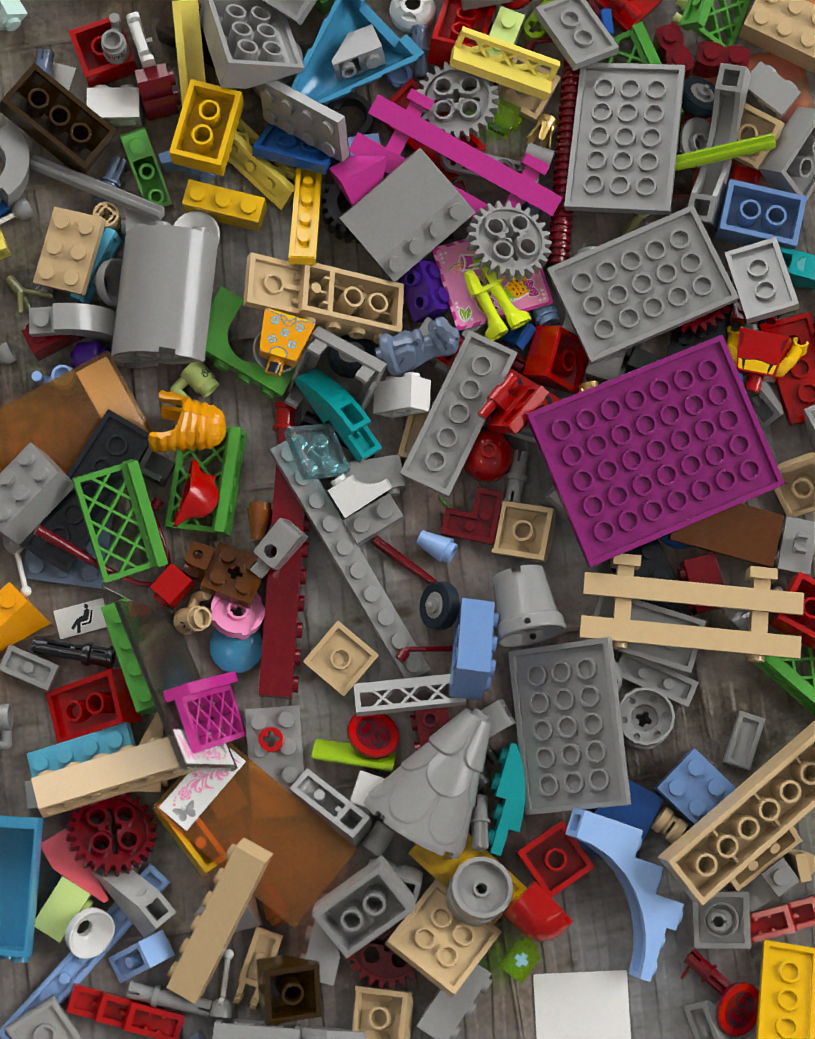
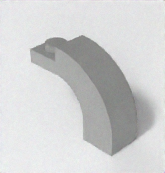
(17, 164)
(73, 319)

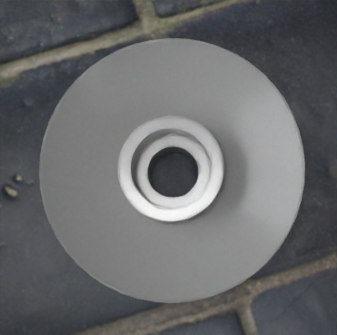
(694, 135)

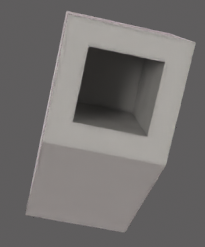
(358, 53)

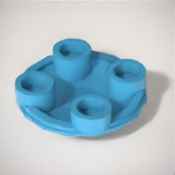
(235, 654)

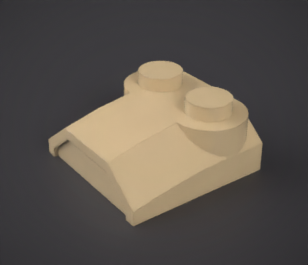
(755, 124)
(799, 489)
(525, 531)
(383, 1013)

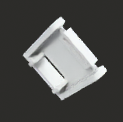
(140, 41)

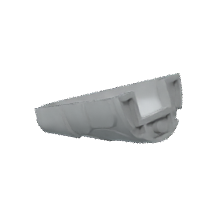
(437, 786)

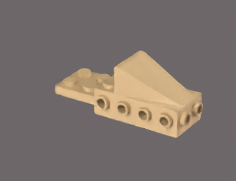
(325, 295)

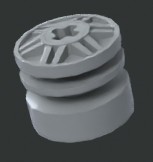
(659, 716)

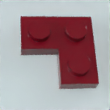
(475, 526)

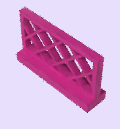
(203, 692)

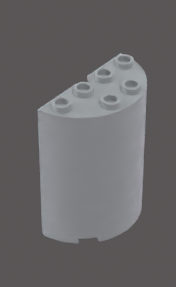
(164, 295)

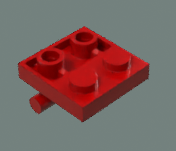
(628, 12)
(511, 407)

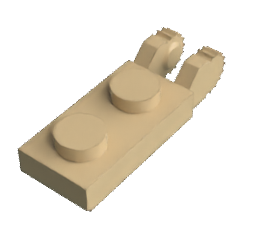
(263, 945)

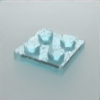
(316, 451)

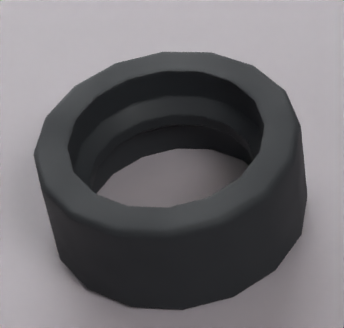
(360, 102)

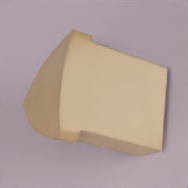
(802, 864)

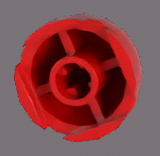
(489, 457)

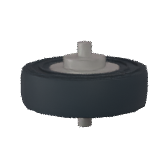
(698, 97)
(344, 365)
(439, 605)

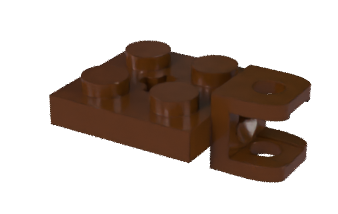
(214, 570)

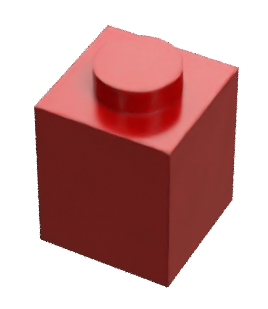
(172, 586)

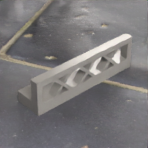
(403, 691)

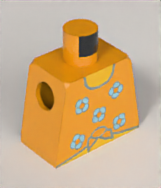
(283, 340)

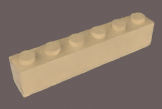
(106, 776)
(219, 919)

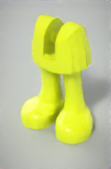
(496, 326)

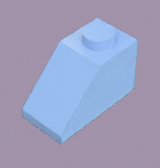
(141, 956)

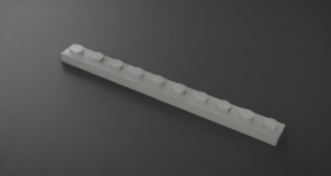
(351, 563)

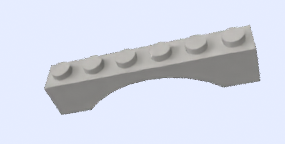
(728, 109)

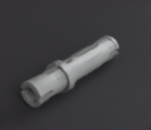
(167, 998)

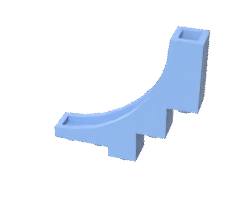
(640, 879)

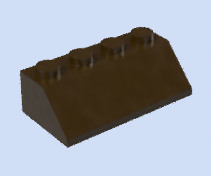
(57, 119)

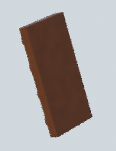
(737, 533)

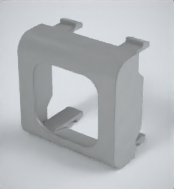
(369, 373)

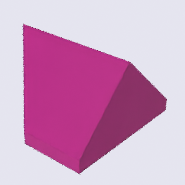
(358, 175)

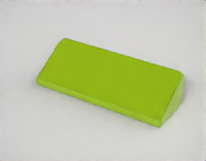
(345, 754)

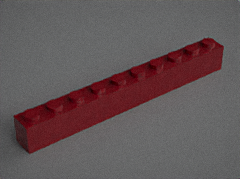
(283, 601)

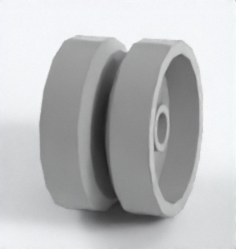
(493, 886)

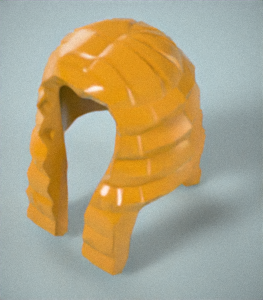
(197, 425)

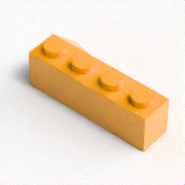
(17, 617)

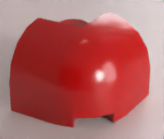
(537, 914)

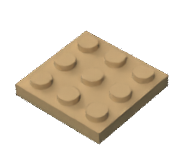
(439, 942)

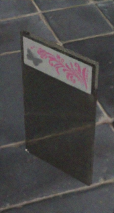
(165, 665)

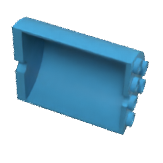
(19, 884)

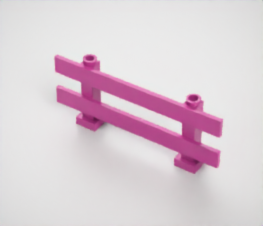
(409, 124)

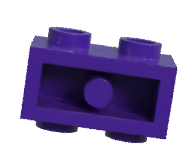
(425, 291)

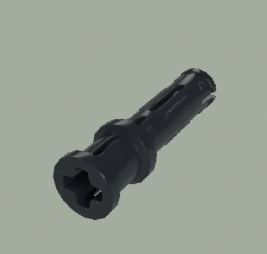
(85, 653)

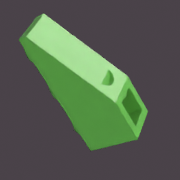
(145, 167)

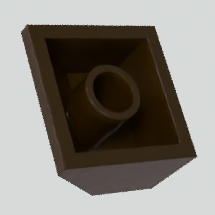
(288, 989)

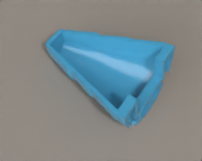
(318, 76)

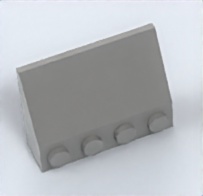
(248, 42)
(407, 215)

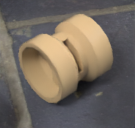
(112, 221)
(664, 821)

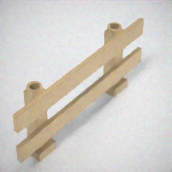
(758, 599)

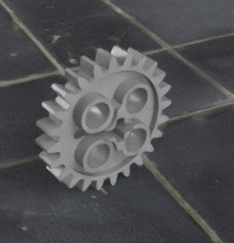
(457, 81)
(508, 241)

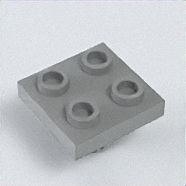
(723, 921)

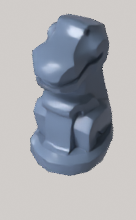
(412, 349)

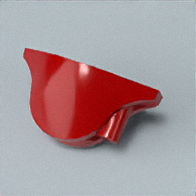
(199, 495)

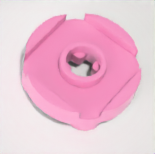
(237, 626)

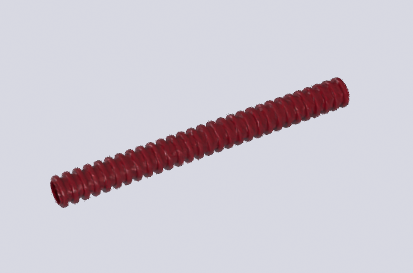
(562, 219)

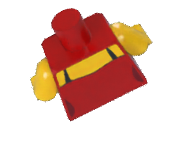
(762, 355)

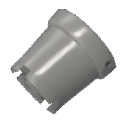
(525, 607)

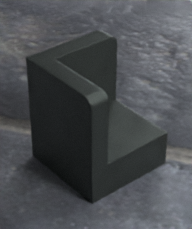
(640, 358)
(156, 467)

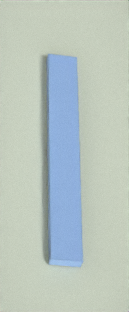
(75, 969)

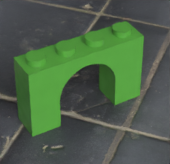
(222, 312)
(133, 675)

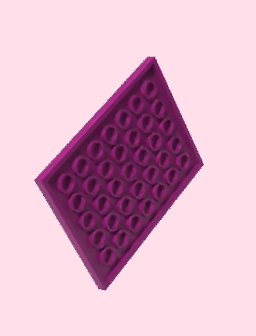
(654, 450)

